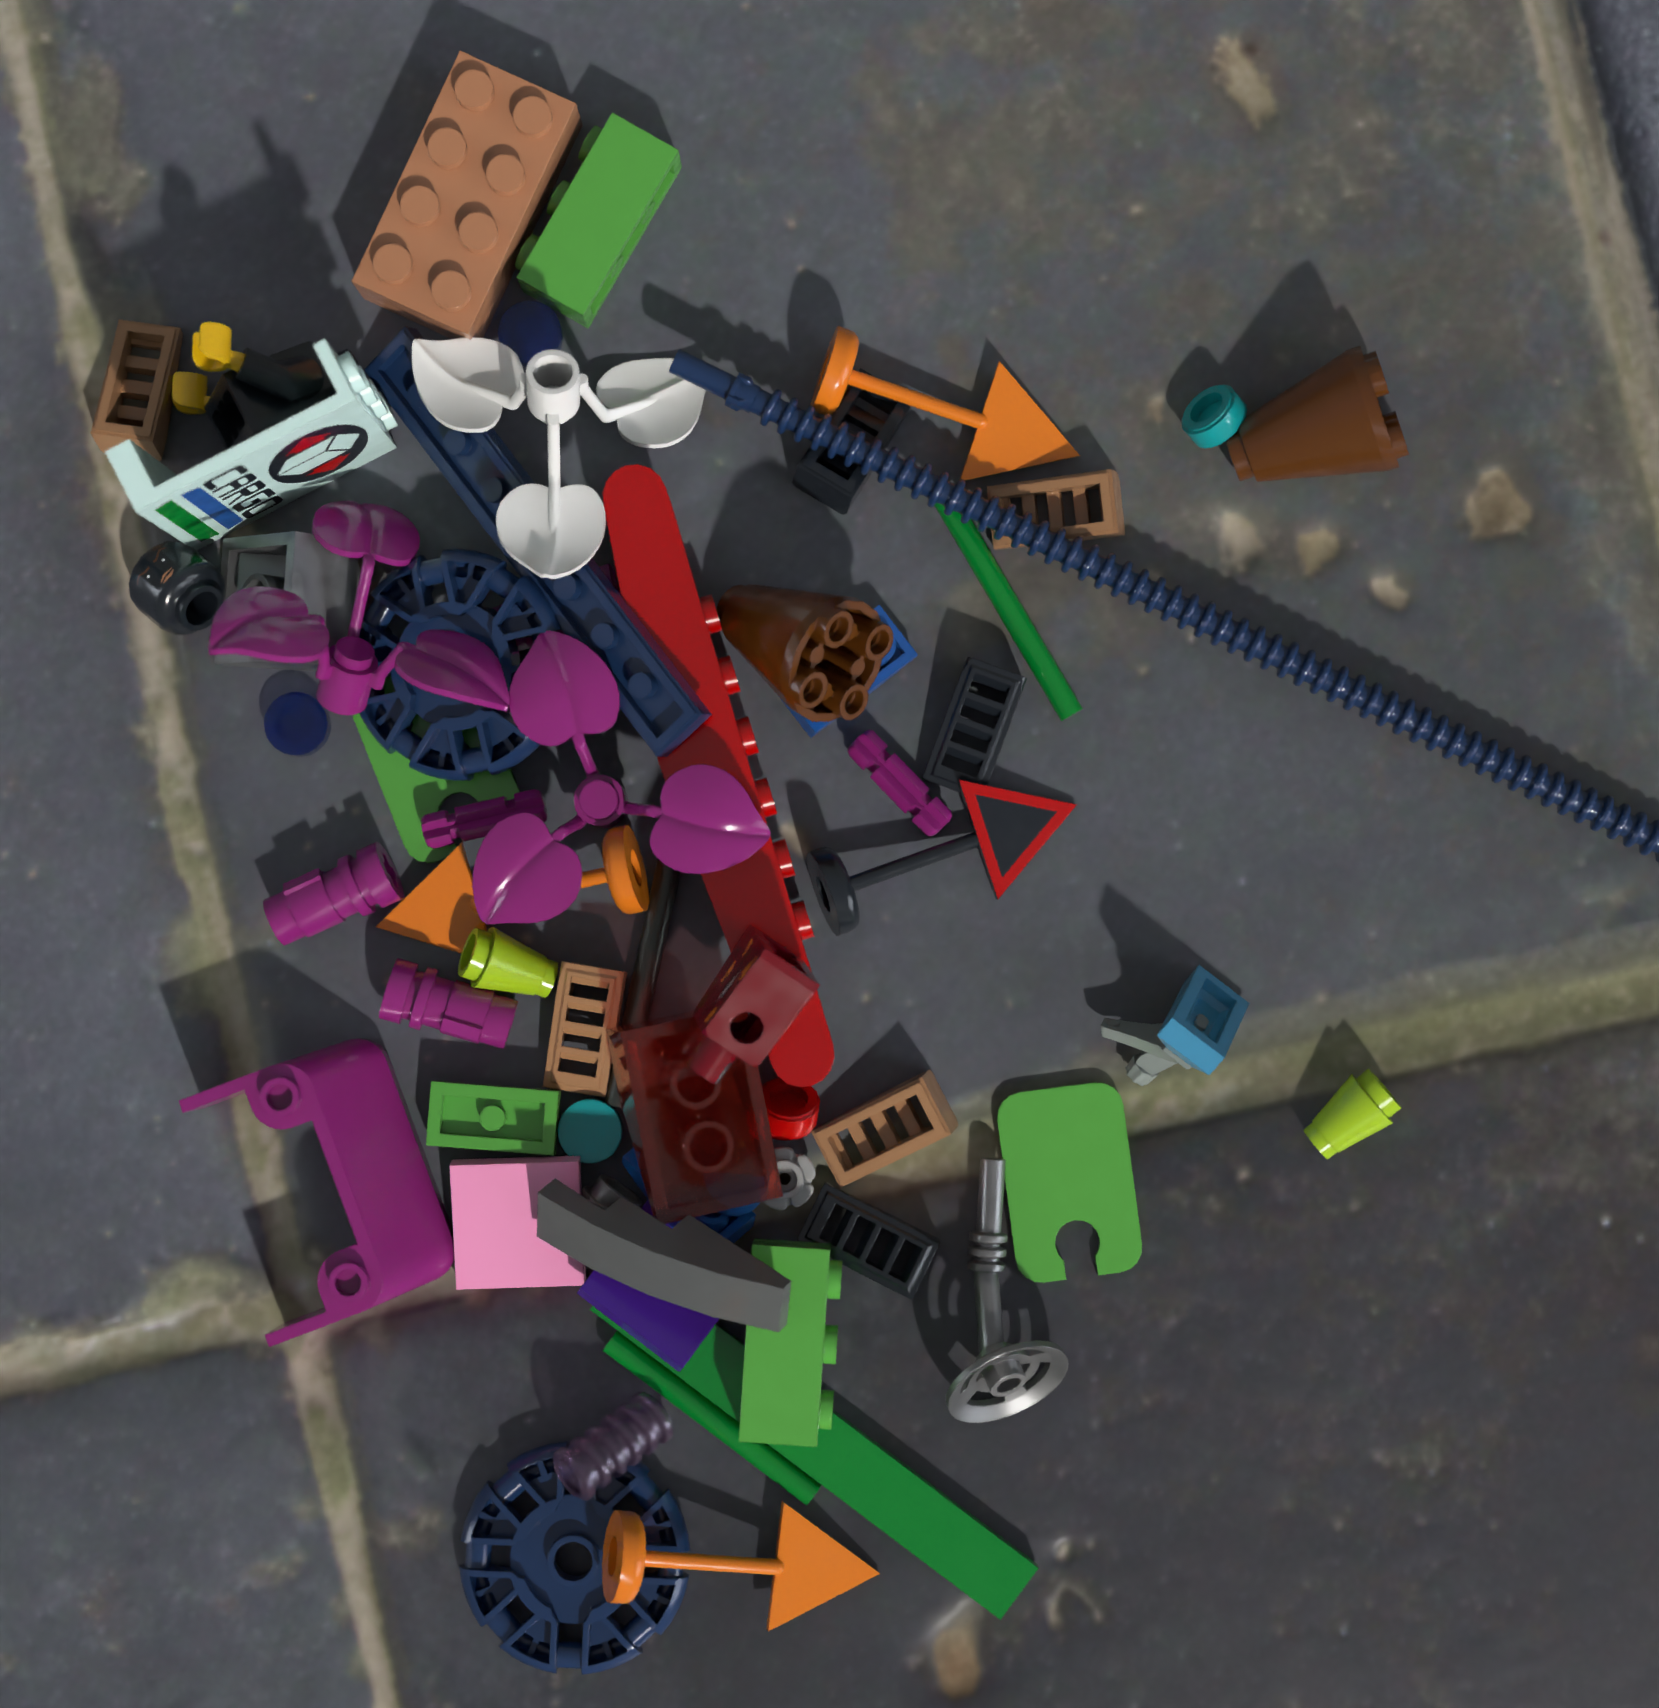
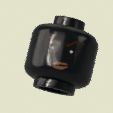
(177, 588)

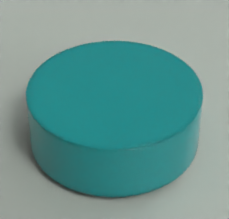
(1214, 416)
(590, 1130)

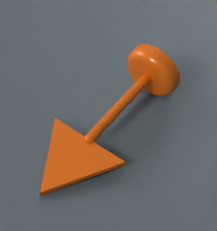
(1008, 431)
(444, 907)
(805, 1570)

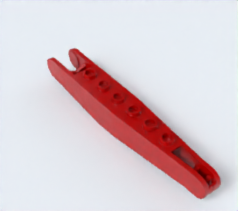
(665, 598)

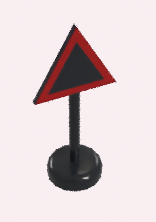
(1006, 829)

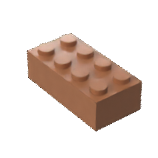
(468, 199)

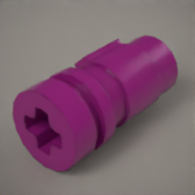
(329, 897)
(446, 1005)

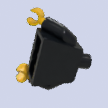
(257, 389)

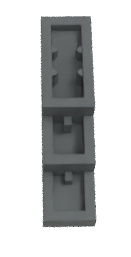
(677, 1265)

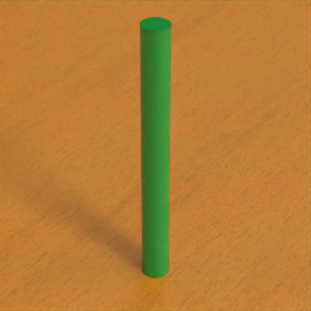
(1012, 614)
(711, 1417)

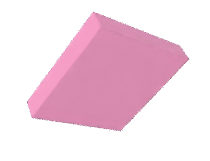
(498, 1223)

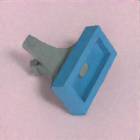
(1192, 1035)

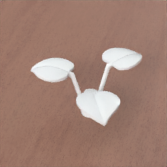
(471, 381)

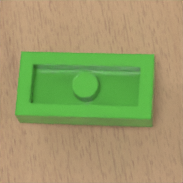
(493, 1117)

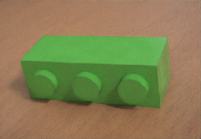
(597, 219)
(784, 1368)

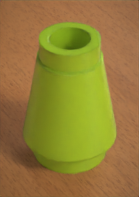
(505, 964)
(1352, 1114)

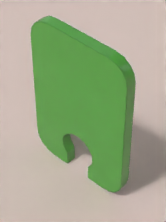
(416, 794)
(1065, 1165)

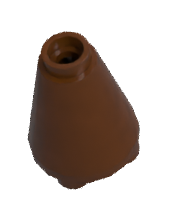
(1322, 426)
(808, 646)

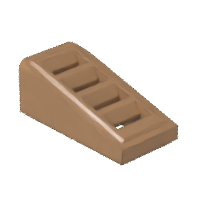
(156, 417)
(1110, 502)
(592, 976)
(934, 1104)

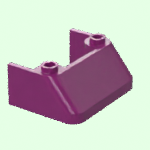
(375, 1166)

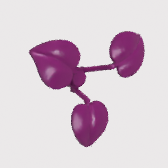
(277, 625)
(533, 877)

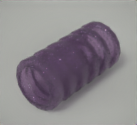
(613, 1445)

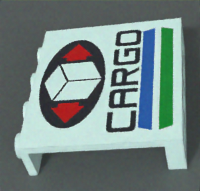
(265, 468)

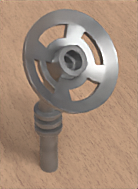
(998, 1363)

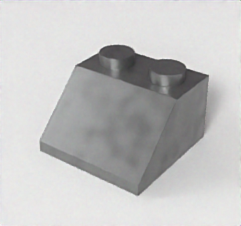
(297, 565)

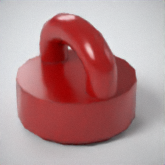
(790, 1109)

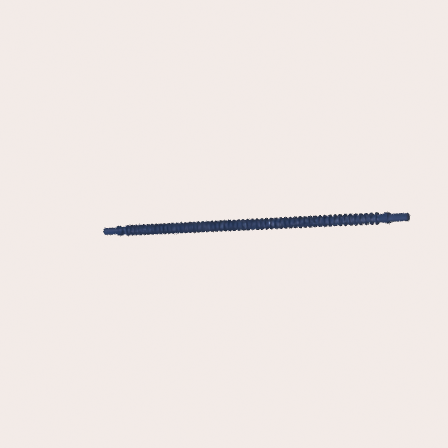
(745, 395)

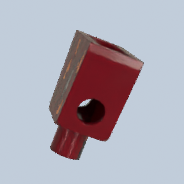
(754, 979)

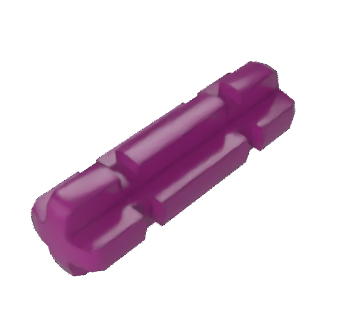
(899, 783)
(478, 818)

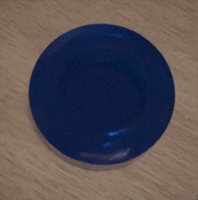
(530, 329)
(297, 724)

